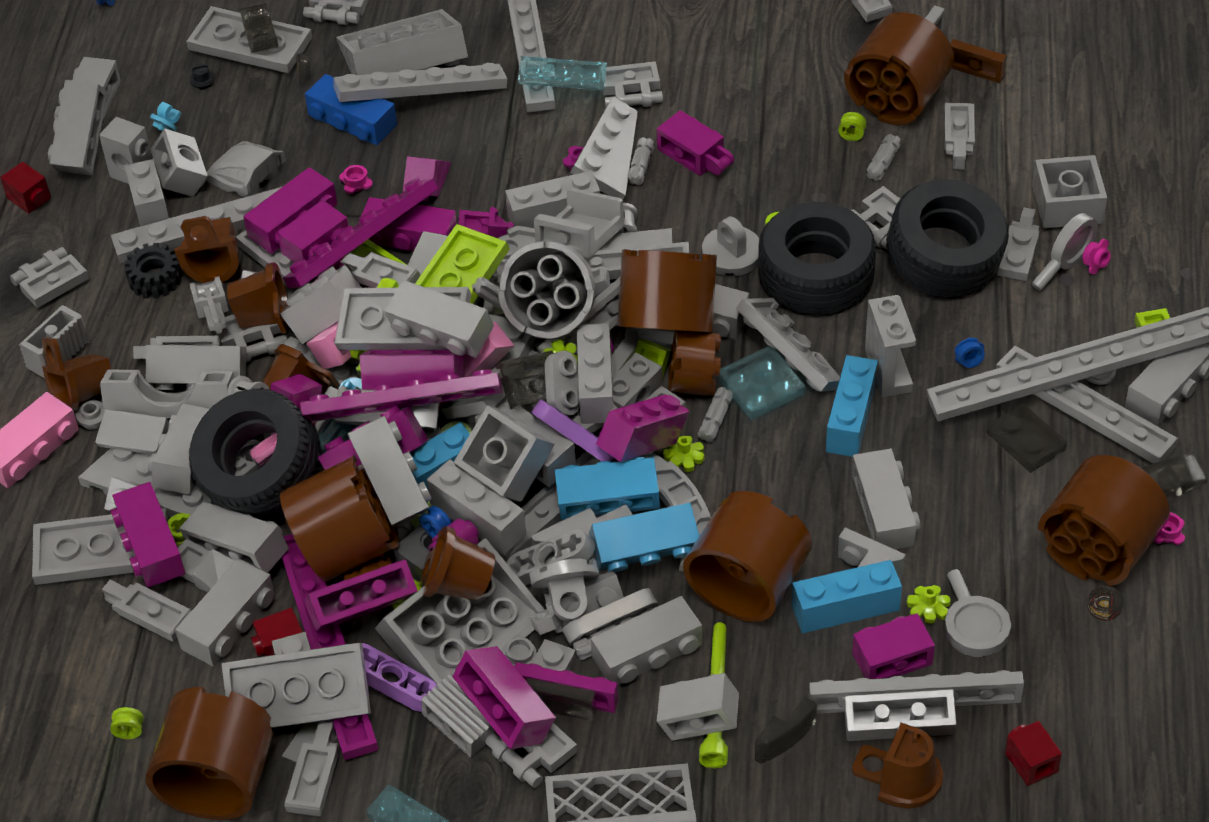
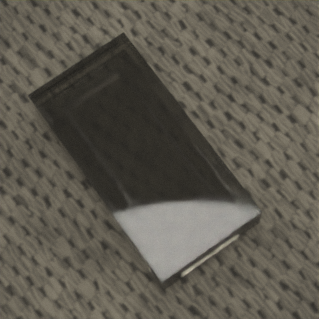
(565, 699)

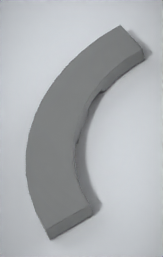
(677, 489)

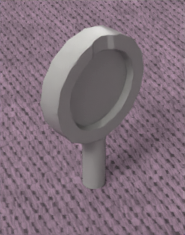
(1068, 247)
(975, 623)

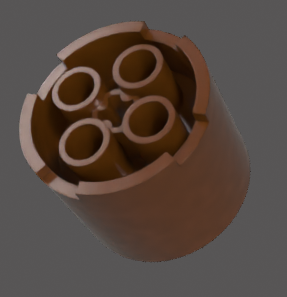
(899, 68)
(667, 290)
(1104, 519)
(338, 520)
(747, 556)
(210, 754)

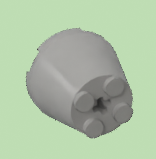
(530, 294)

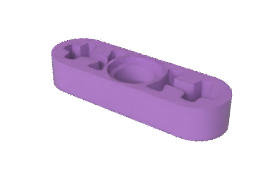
(570, 429)
(396, 690)

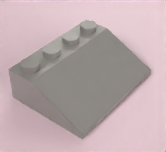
(405, 44)
(438, 629)

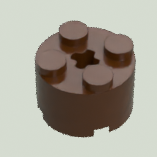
(694, 363)

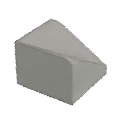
(211, 570)

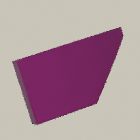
(485, 222)

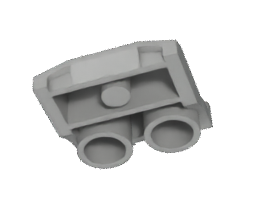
(245, 167)

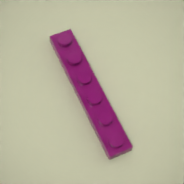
(350, 237)
(414, 394)

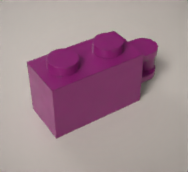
(693, 145)

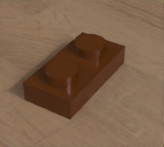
(978, 61)

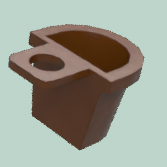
(208, 249)
(259, 298)
(293, 362)
(74, 379)
(456, 567)
(910, 769)

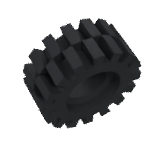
(156, 282)

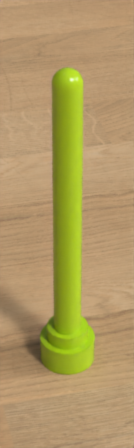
(713, 750)

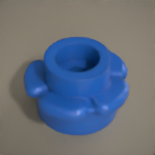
(969, 352)

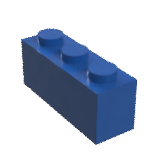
(366, 119)

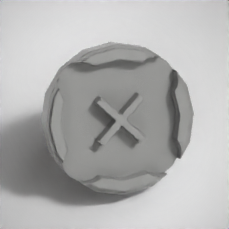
(734, 247)
(563, 579)

